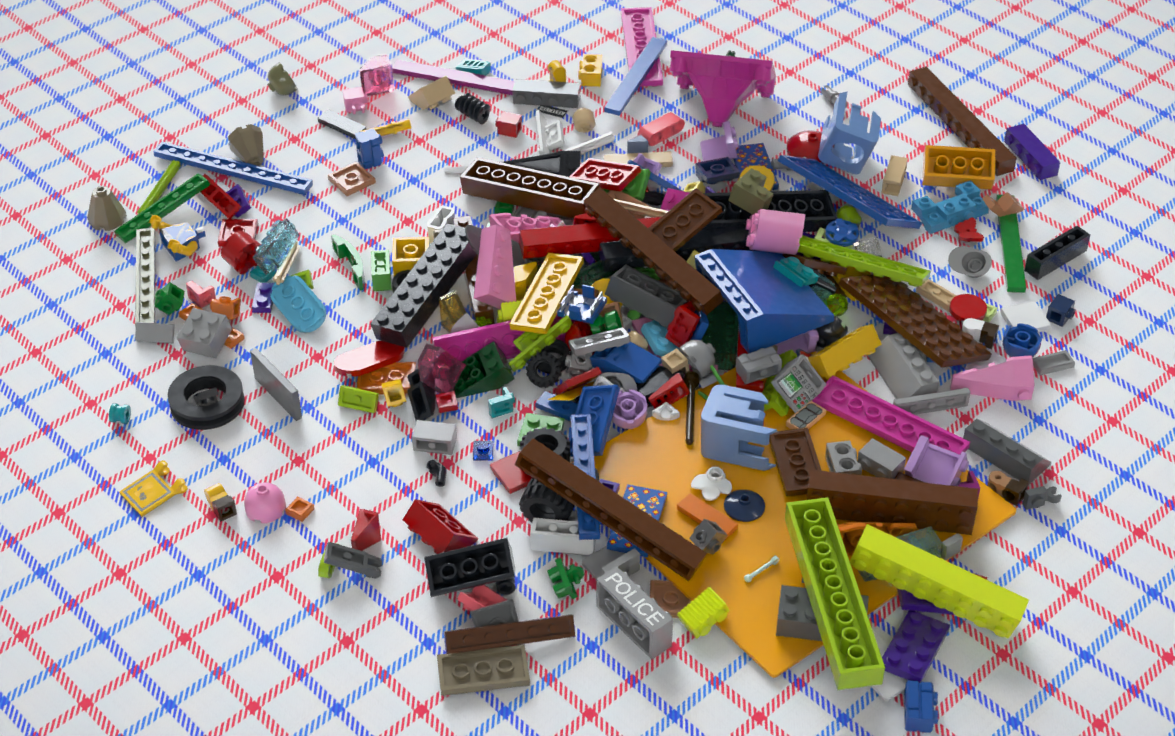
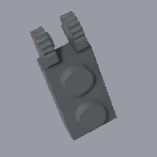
(352, 560)

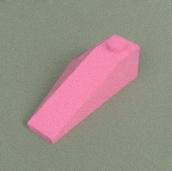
(523, 222)
(1005, 381)

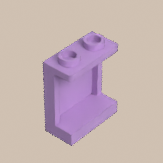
(935, 464)

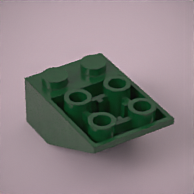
(484, 372)

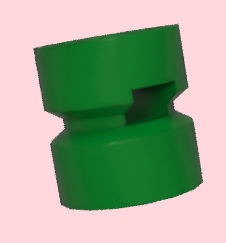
(611, 321)

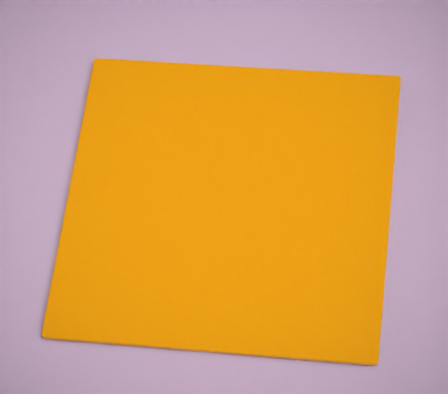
(661, 460)

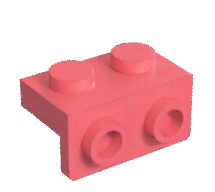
(479, 598)

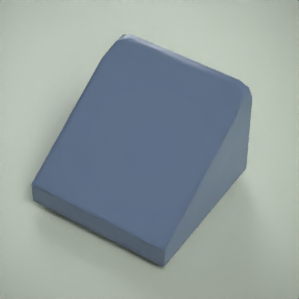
(637, 145)

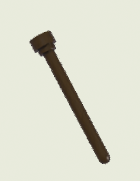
(691, 380)

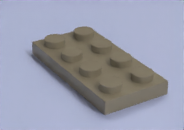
(483, 670)

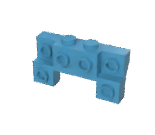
(950, 211)

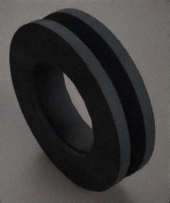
(206, 416)

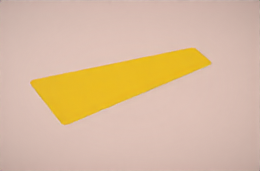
(569, 395)

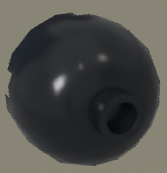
(831, 332)

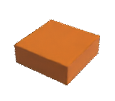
(299, 509)

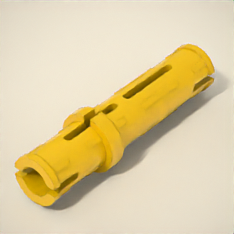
(392, 128)

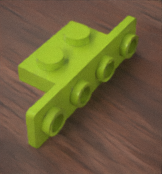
(532, 343)

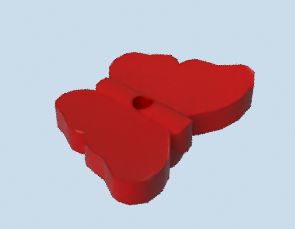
(967, 231)

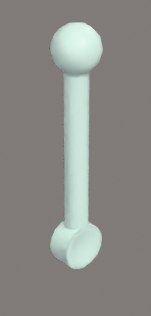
(748, 577)

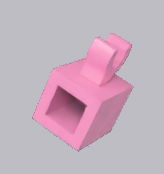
(355, 100)

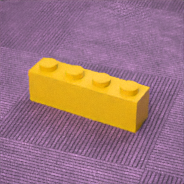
(845, 351)

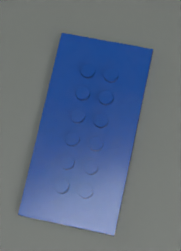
(850, 192)

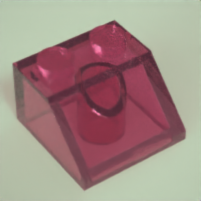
(377, 75)
(439, 369)

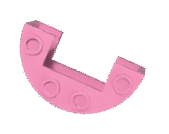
(775, 231)

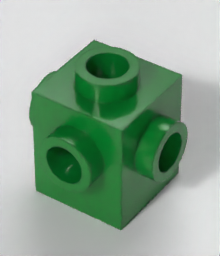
(169, 298)

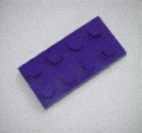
(914, 646)

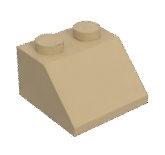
(432, 94)

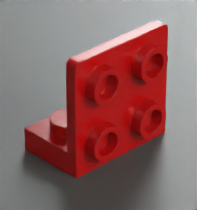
(683, 324)

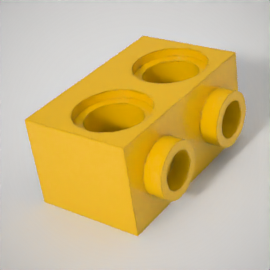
(591, 70)

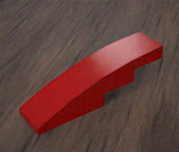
(220, 198)

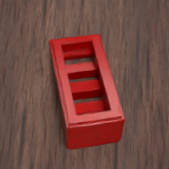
(674, 384)

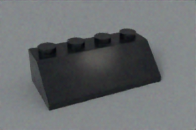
(470, 567)

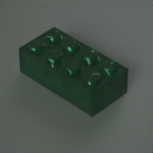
(723, 335)

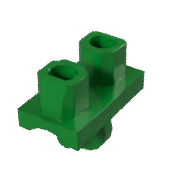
(568, 576)

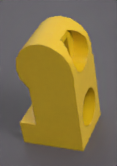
(557, 71)

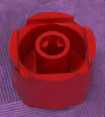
(240, 251)

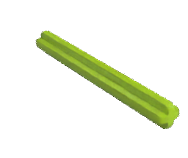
(161, 185)

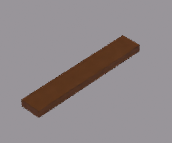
(509, 634)

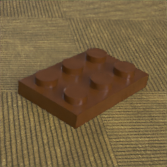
(821, 266)

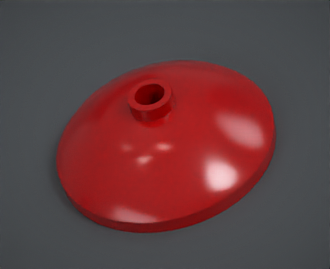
(805, 145)

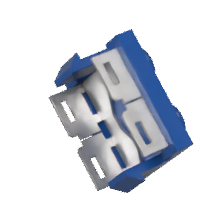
(582, 307)

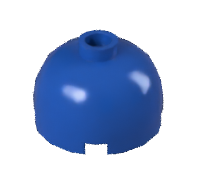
(1021, 340)

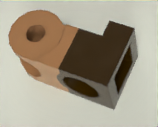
(1007, 488)

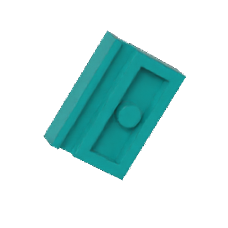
(796, 271)

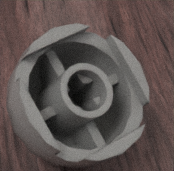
(699, 356)

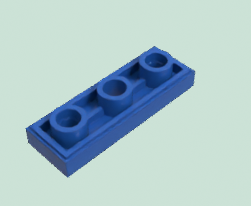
(559, 408)

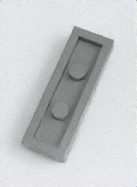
(599, 341)

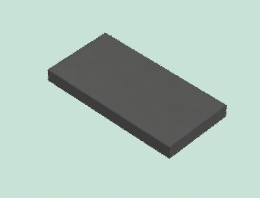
(276, 384)

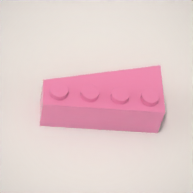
(495, 267)

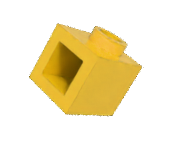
(394, 393)

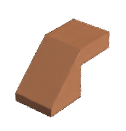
(1004, 206)

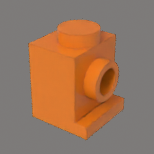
(226, 306)

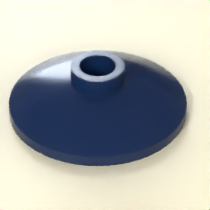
(744, 505)

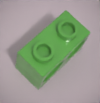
(381, 270)

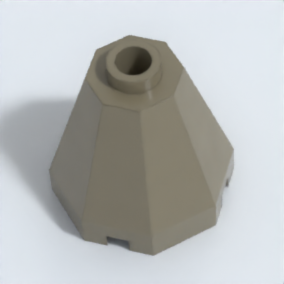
(247, 144)
(105, 210)

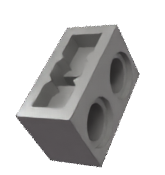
(842, 458)

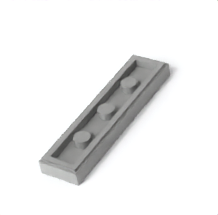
(934, 401)

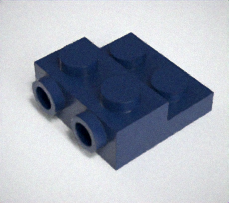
(716, 170)

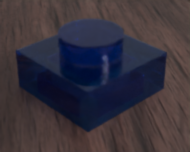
(483, 450)

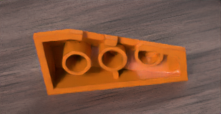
(852, 531)

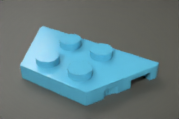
(655, 336)

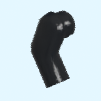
(438, 471)

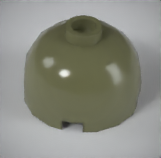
(280, 80)

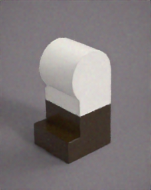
(981, 331)

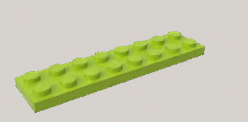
(863, 261)

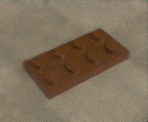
(686, 219)
(794, 459)

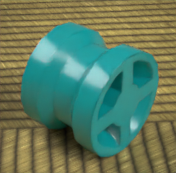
(119, 413)

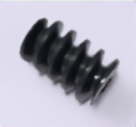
(473, 108)

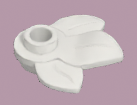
(712, 483)

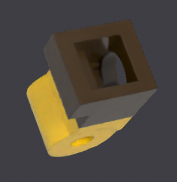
(219, 500)

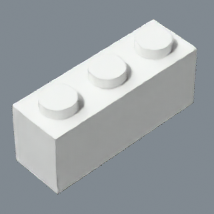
(559, 537)

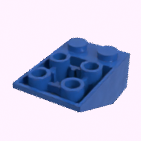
(628, 360)

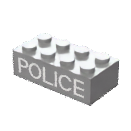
(634, 612)

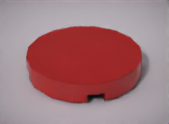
(967, 306)

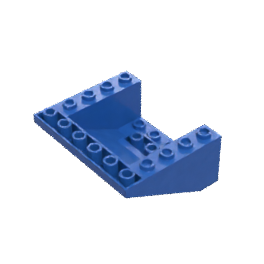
(765, 300)

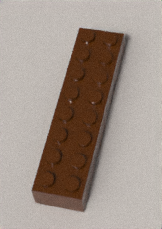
(526, 187)
(896, 501)

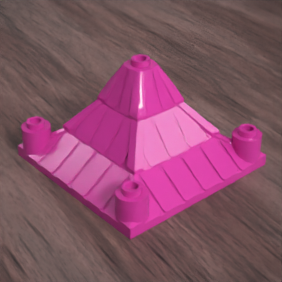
(722, 80)

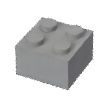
(204, 333)

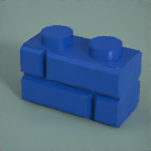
(368, 148)
(919, 706)

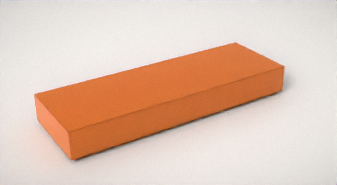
(699, 510)

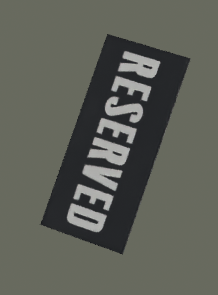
(552, 111)

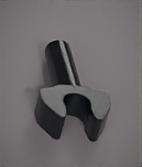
(830, 288)

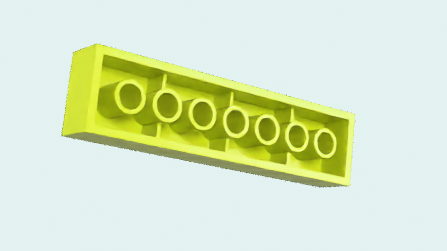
(938, 582)

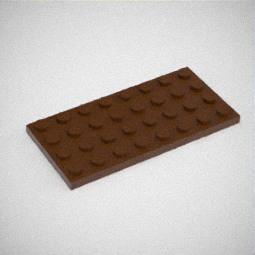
(916, 320)

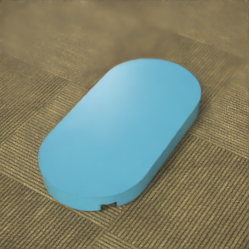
(298, 304)

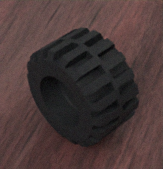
(551, 439)
(544, 503)

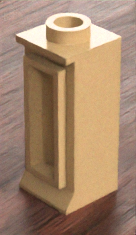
(894, 175)

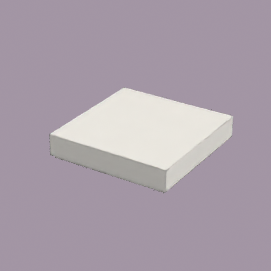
(1026, 313)

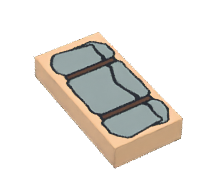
(806, 416)

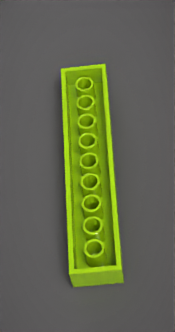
(834, 594)

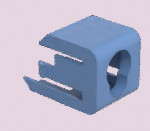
(837, 134)
(731, 421)

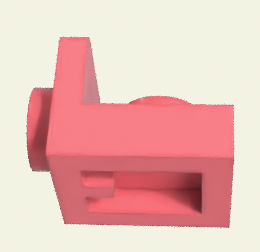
(200, 296)

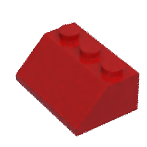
(437, 527)

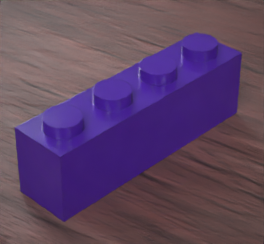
(1032, 151)

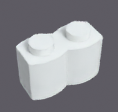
(443, 216)

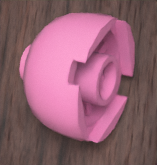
(264, 502)

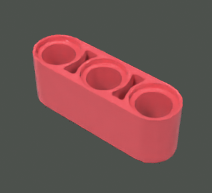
(661, 128)

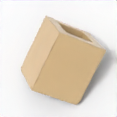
(675, 361)

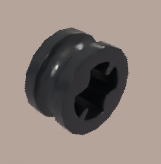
(506, 586)

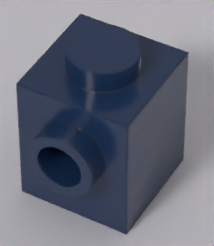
(1061, 310)

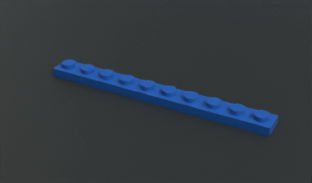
(233, 168)

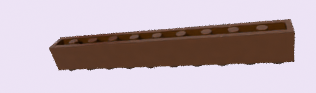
(960, 118)
(653, 251)
(610, 509)

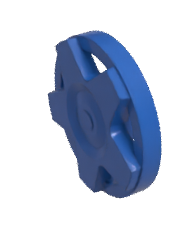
(842, 231)

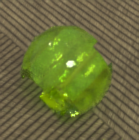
(837, 304)

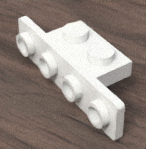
(550, 135)

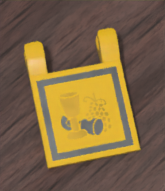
(152, 490)

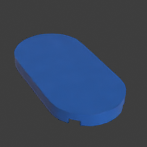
(656, 179)

